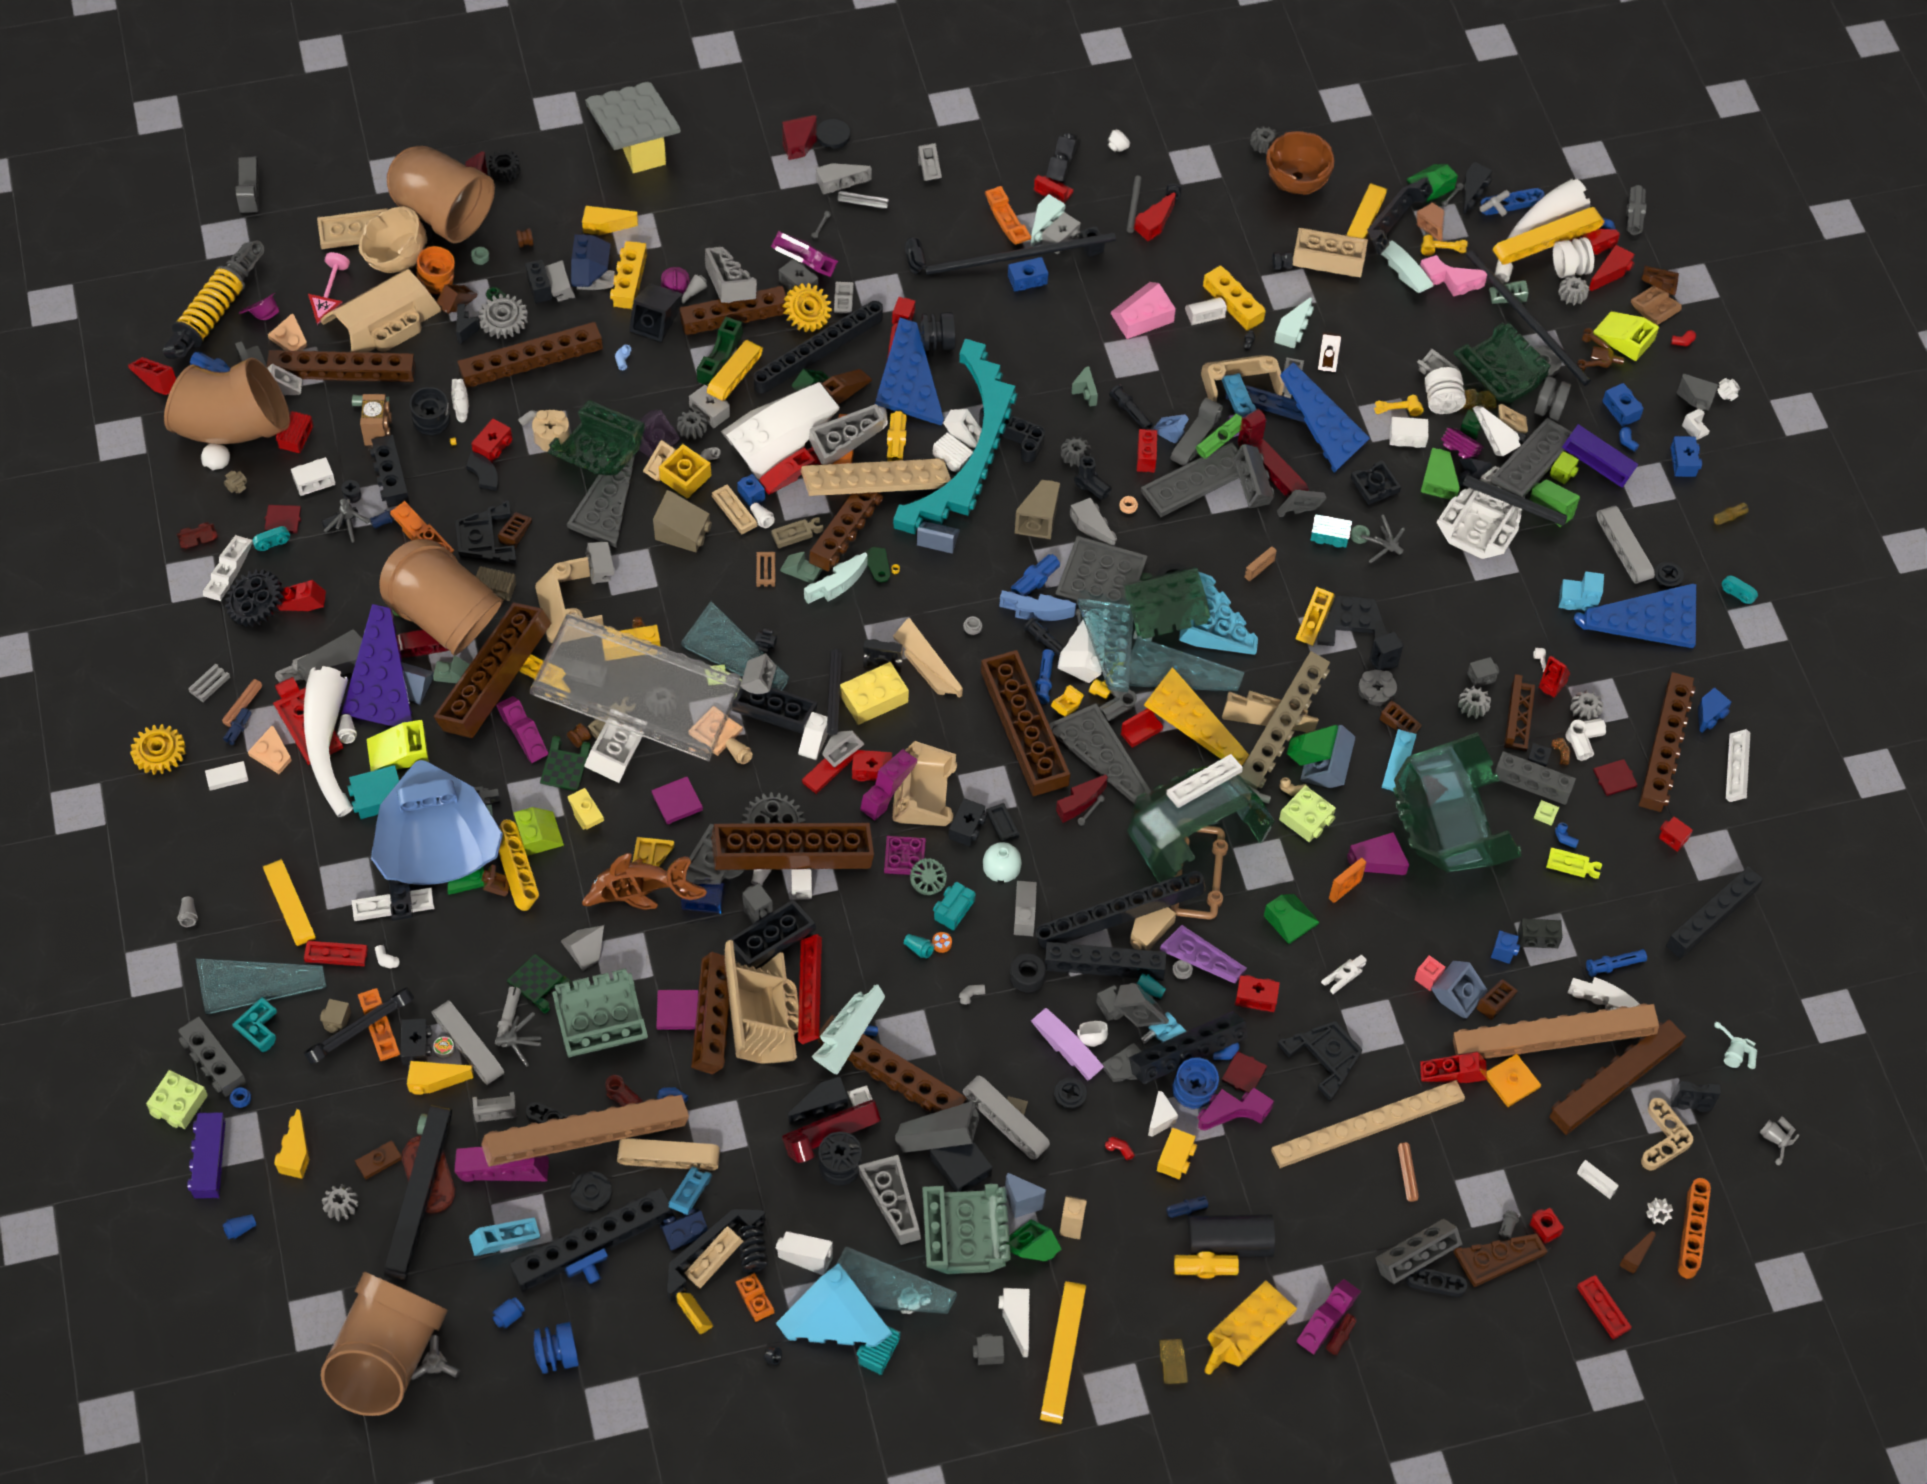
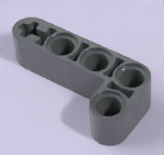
(248, 189)
(1202, 427)

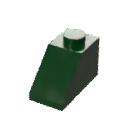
(809, 377)
(1471, 425)

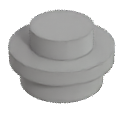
(972, 625)
(1182, 969)

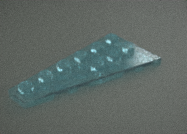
(1111, 636)
(725, 644)
(1153, 661)
(243, 983)
(894, 1288)

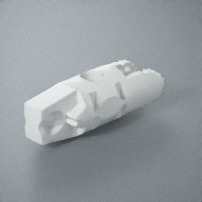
(459, 399)
(1345, 973)

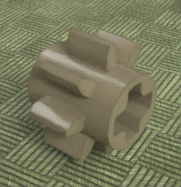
(235, 481)

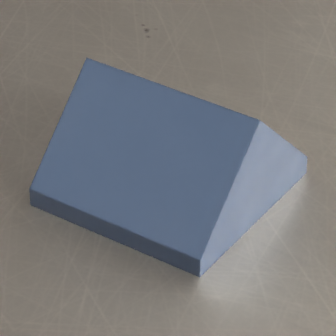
(937, 536)
(417, 682)
(1023, 1196)

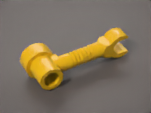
(1429, 245)
(1412, 404)
(1099, 688)

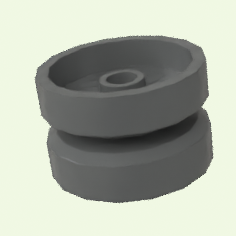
(1550, 398)

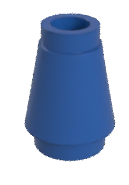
(237, 1226)

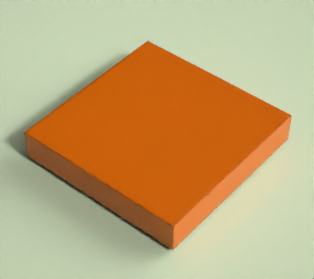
(1347, 880)

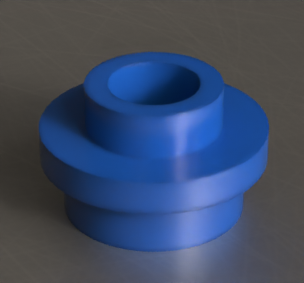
(238, 1092)

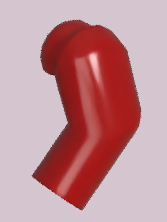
(1685, 340)
(1121, 1145)

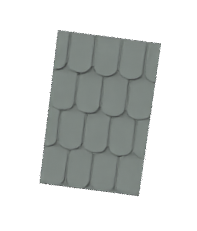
(636, 122)

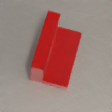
(1047, 185)
(1140, 727)

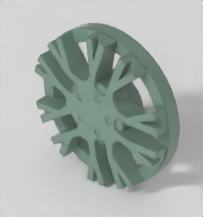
(928, 876)

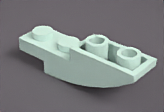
(843, 578)

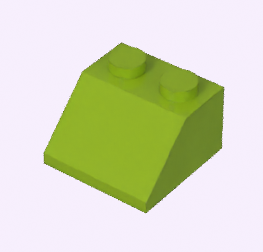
(538, 830)

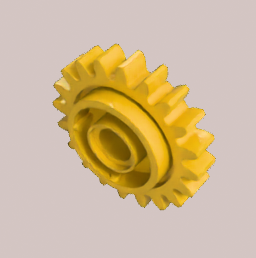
(799, 314)
(145, 753)

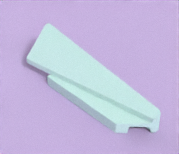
(847, 1029)

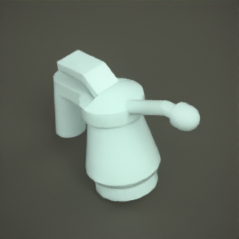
(1735, 1052)

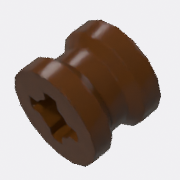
(524, 237)
(578, 735)

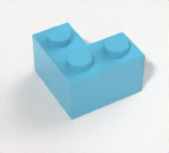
(1582, 595)

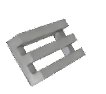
(207, 680)

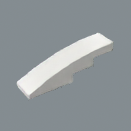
(228, 568)

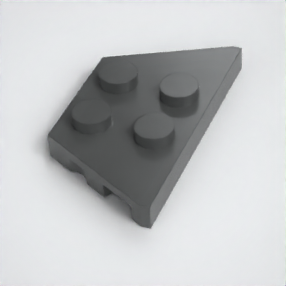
(702, 862)

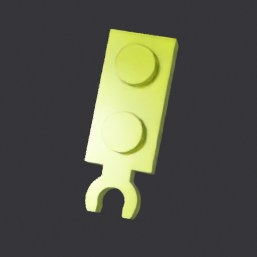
(1572, 863)

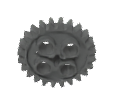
(784, 810)

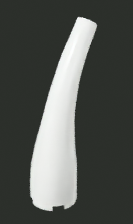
(1557, 204)
(321, 708)

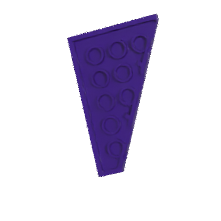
(378, 680)

